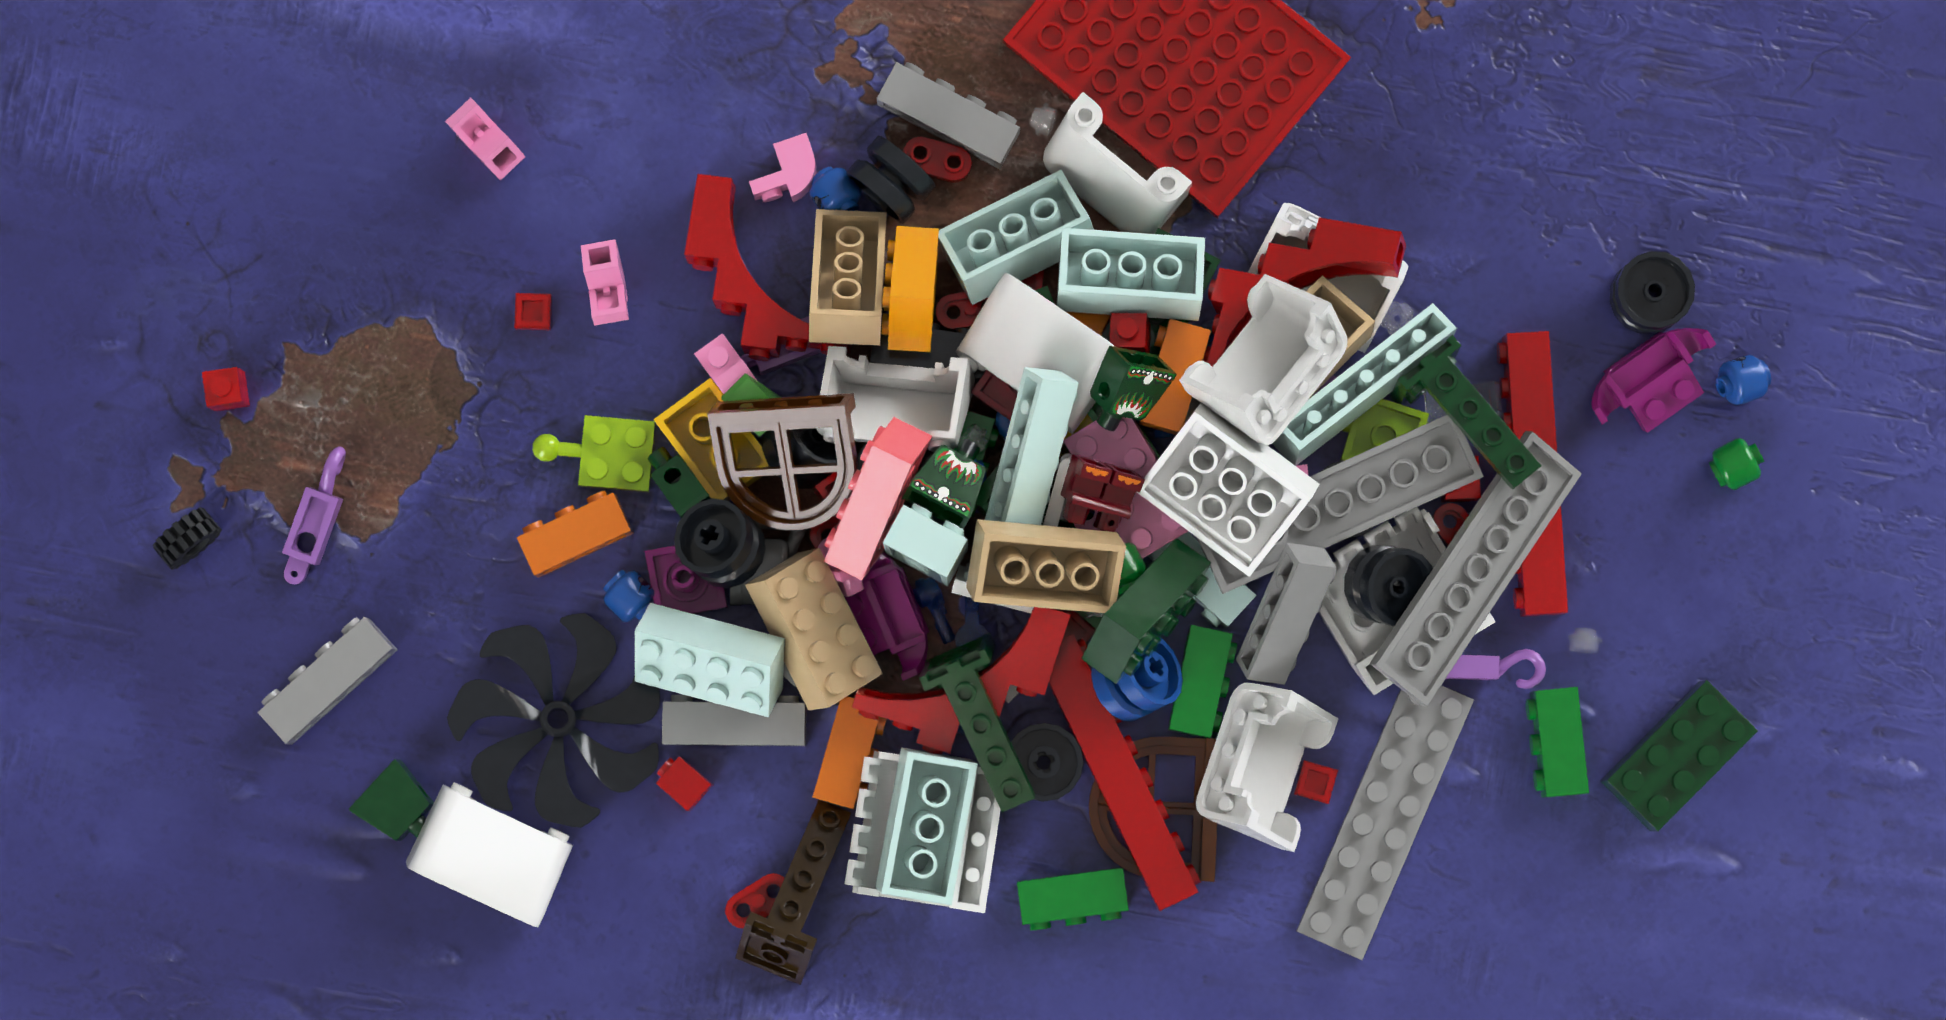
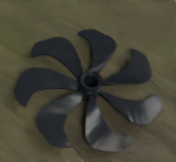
(486, 699)

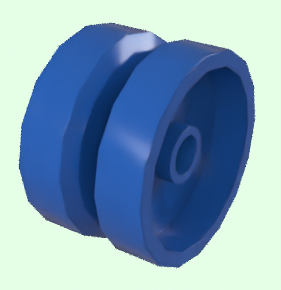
(1148, 689)

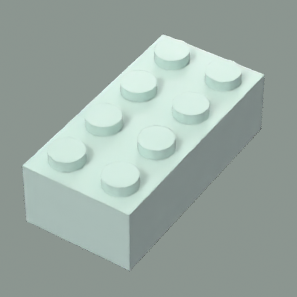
(1012, 235)
(1131, 273)
(926, 544)
(709, 659)
(926, 826)

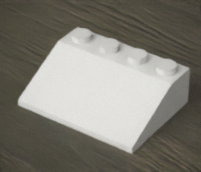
(1227, 489)

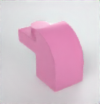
(485, 139)
(796, 174)
(605, 282)
(722, 363)

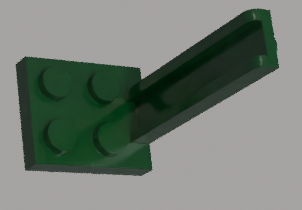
(1468, 411)
(958, 675)

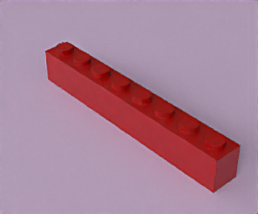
(1530, 407)
(1121, 780)

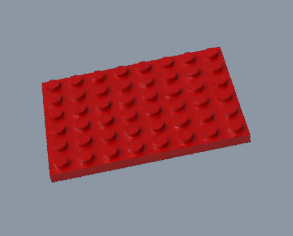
(1186, 78)

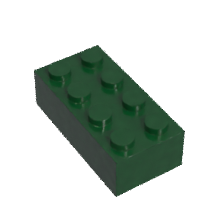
(1147, 611)
(1679, 755)

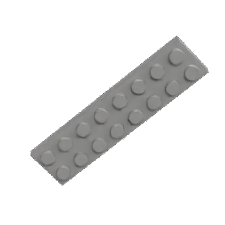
(1368, 492)
(1473, 574)
(1383, 820)

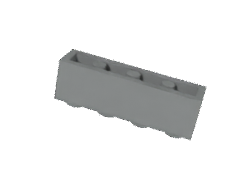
(948, 115)
(1286, 613)
(327, 680)
(716, 724)

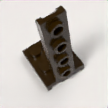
(778, 941)

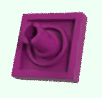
(680, 587)

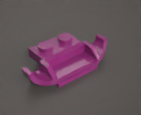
(1653, 378)
(891, 616)

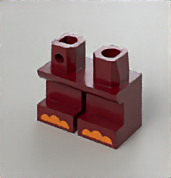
(1101, 488)

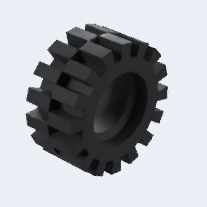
(187, 538)

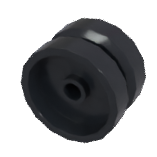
(893, 176)
(1660, 274)
(807, 448)
(719, 543)
(1384, 582)
(1064, 757)

